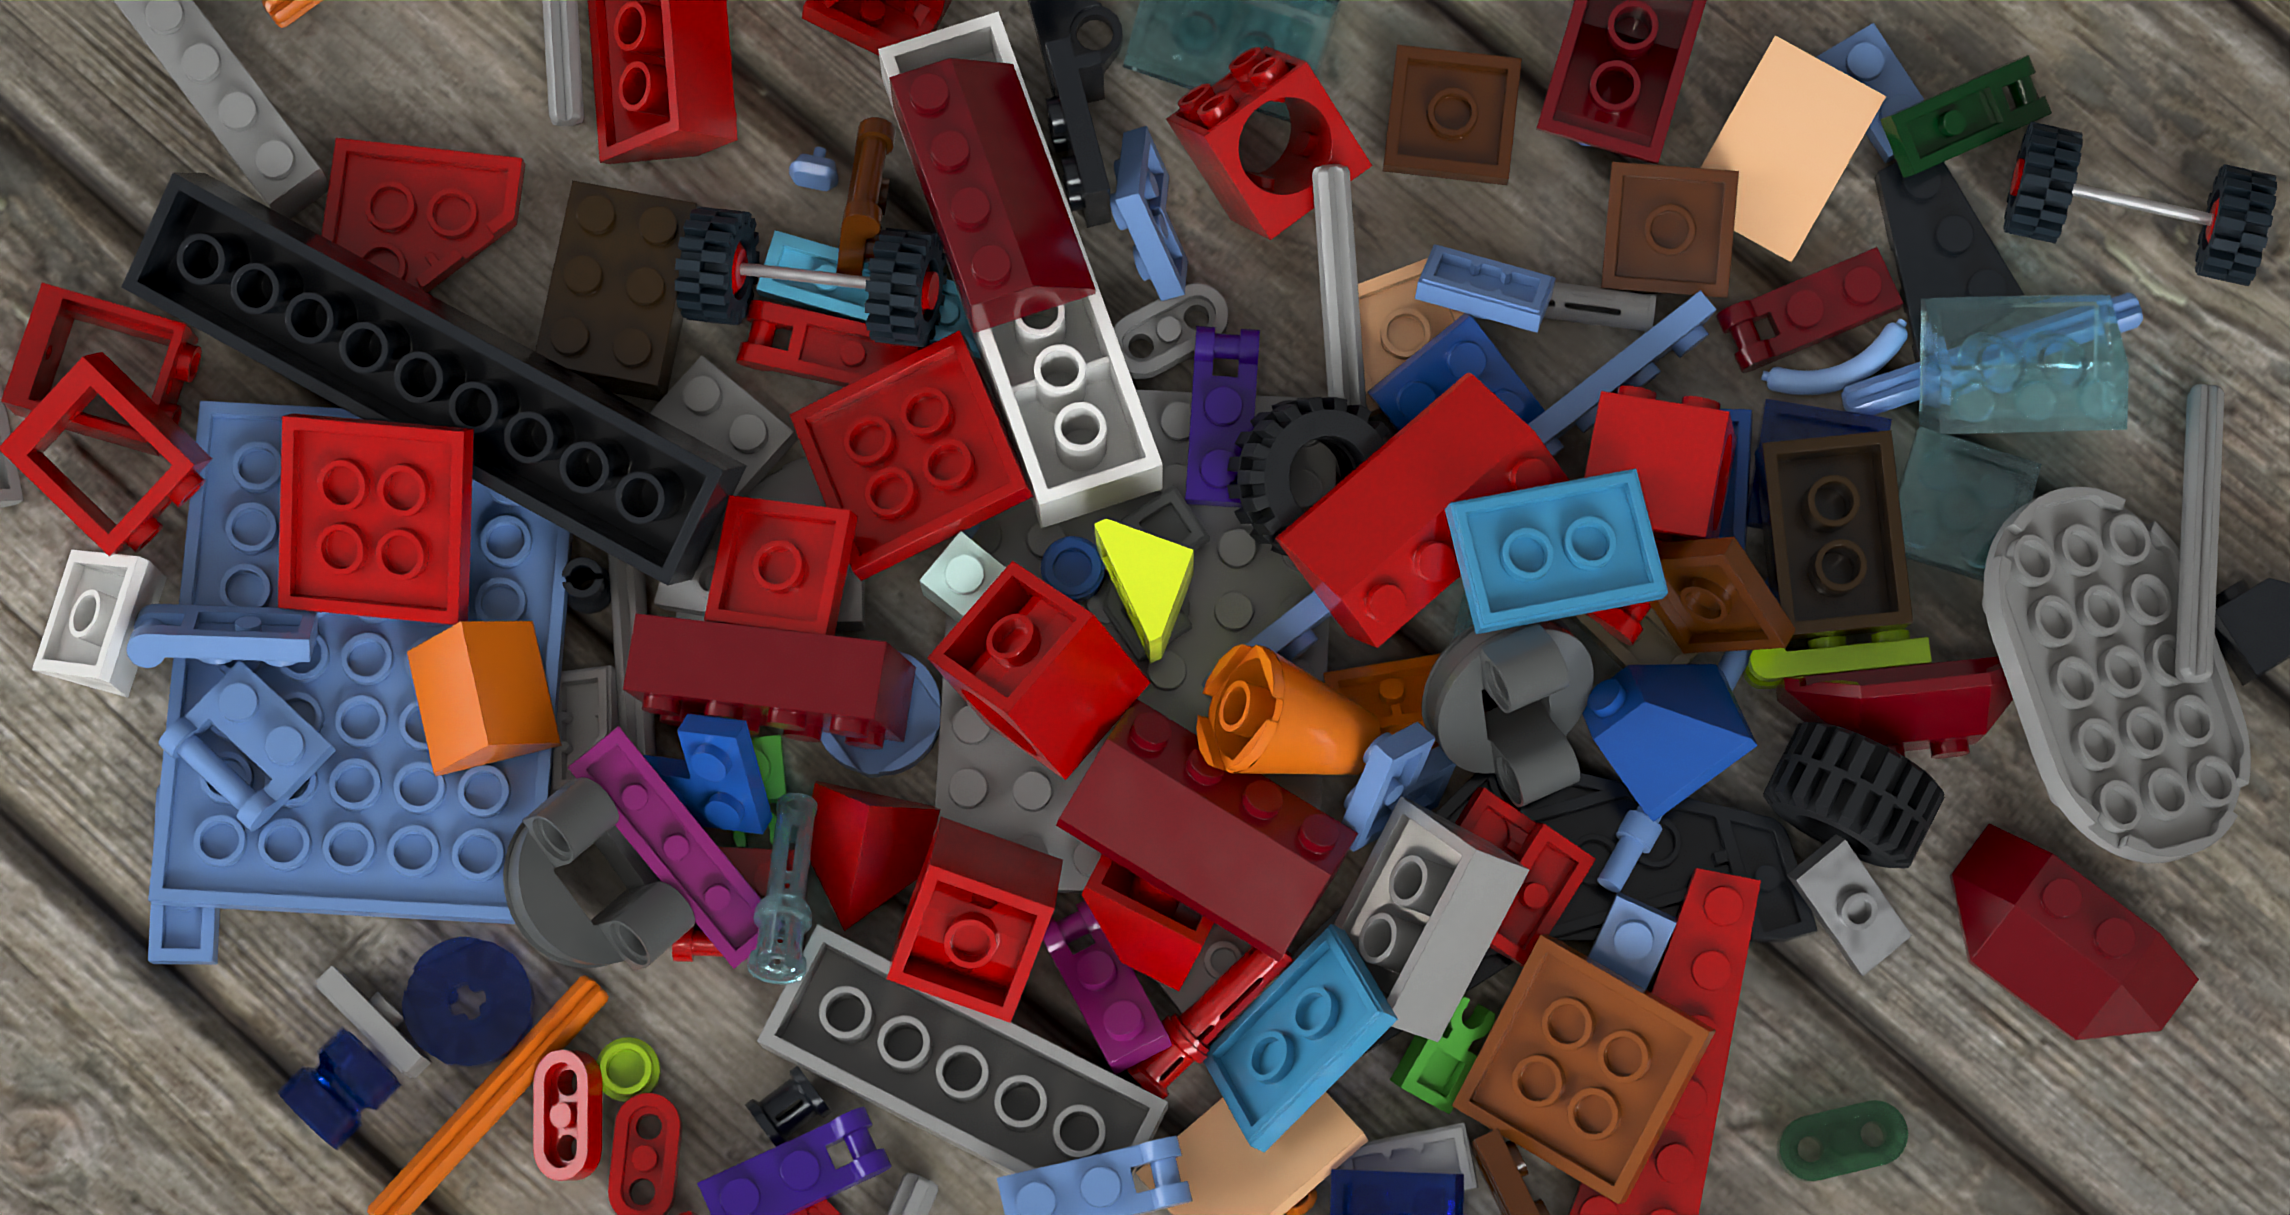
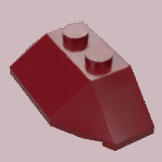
(1906, 706)
(2063, 942)

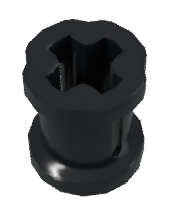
(768, 1108)

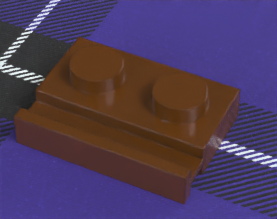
(1503, 1173)

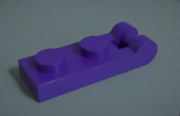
(1219, 413)
(797, 1171)

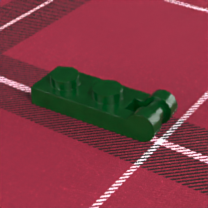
(1964, 117)

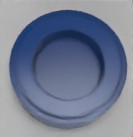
(1073, 568)

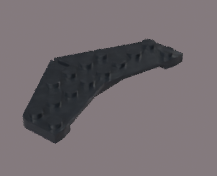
(1691, 838)

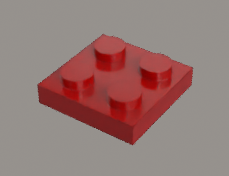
(781, 565)

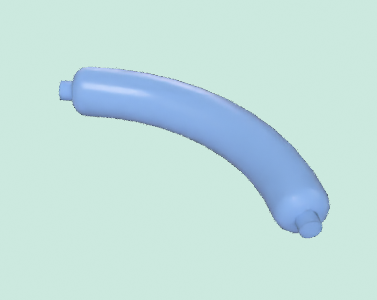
(1839, 376)

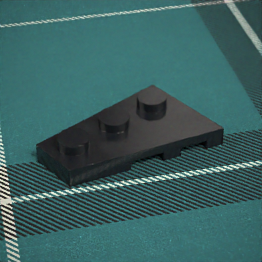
(1937, 242)

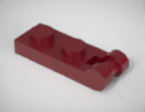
(1811, 309)

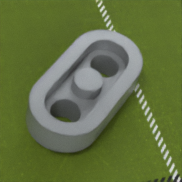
(1166, 330)

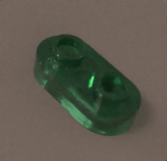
(1841, 1141)

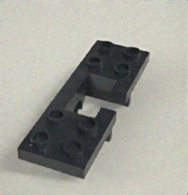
(1075, 81)

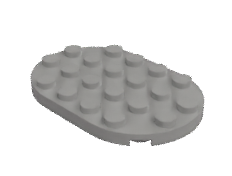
(2088, 647)

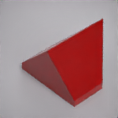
(867, 847)

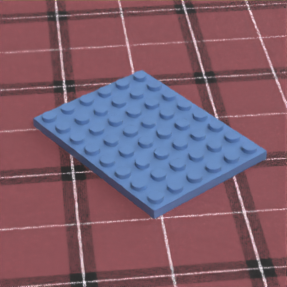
(374, 820)

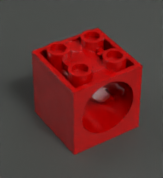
(1211, 130)
(1679, 456)
(1039, 669)
(975, 919)

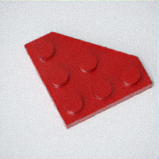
(419, 206)

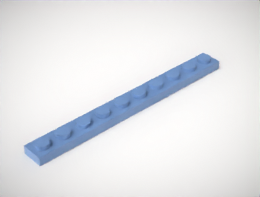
(1632, 367)

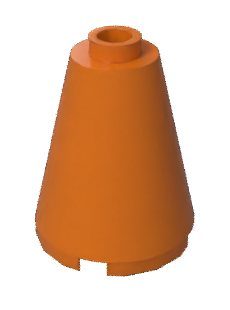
(1280, 719)

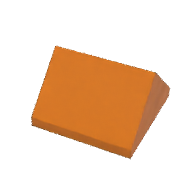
(483, 694)

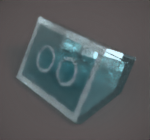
(1198, 39)
(2022, 364)

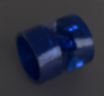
(339, 1088)

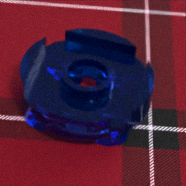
(434, 988)

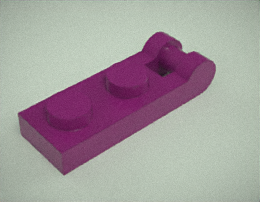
(1105, 992)

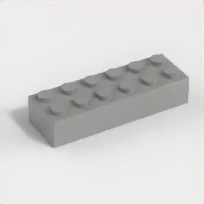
(951, 1066)

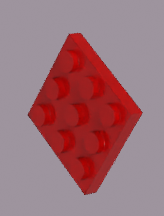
(912, 454)
(375, 518)

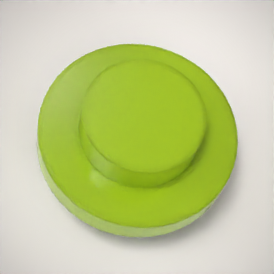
(628, 1068)

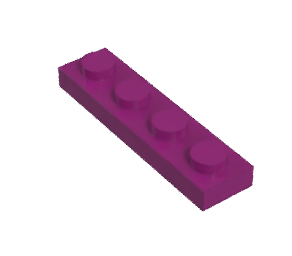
(674, 844)

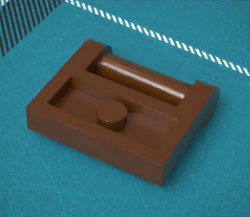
(866, 195)

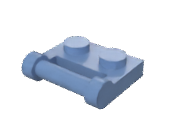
(263, 730)

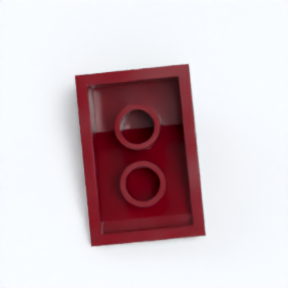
(1621, 74)

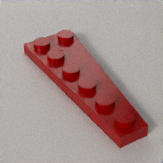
(1704, 979)

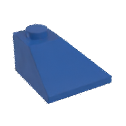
(1667, 730)

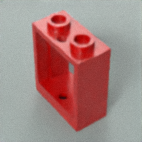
(46, 340)
(86, 379)

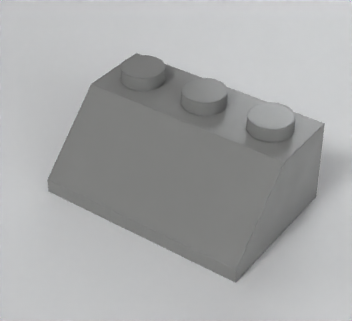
(1428, 913)

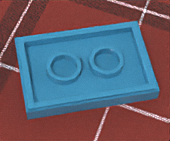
(1556, 551)
(1298, 1038)

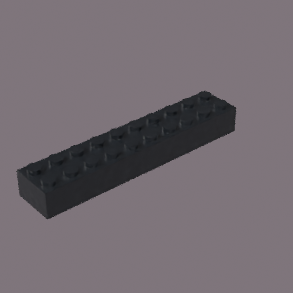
(416, 360)

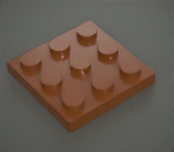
(1583, 1068)

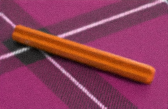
(490, 1100)

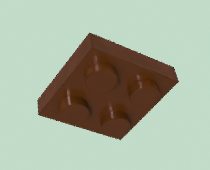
(1452, 115)
(1670, 229)
(1718, 599)

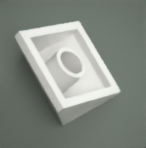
(95, 619)

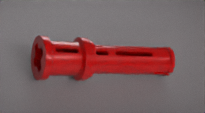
(1206, 1018)

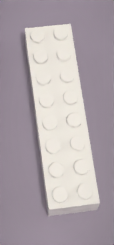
(1059, 369)

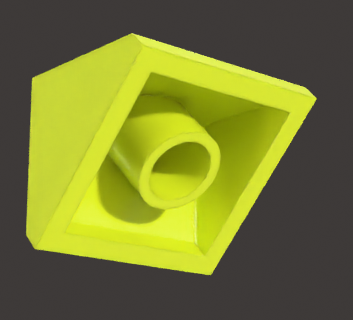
(1149, 579)

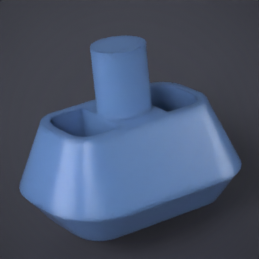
(814, 171)

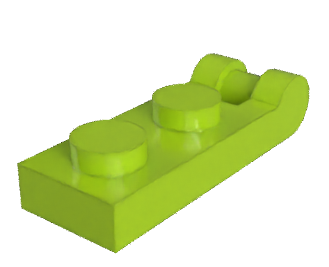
(1833, 655)

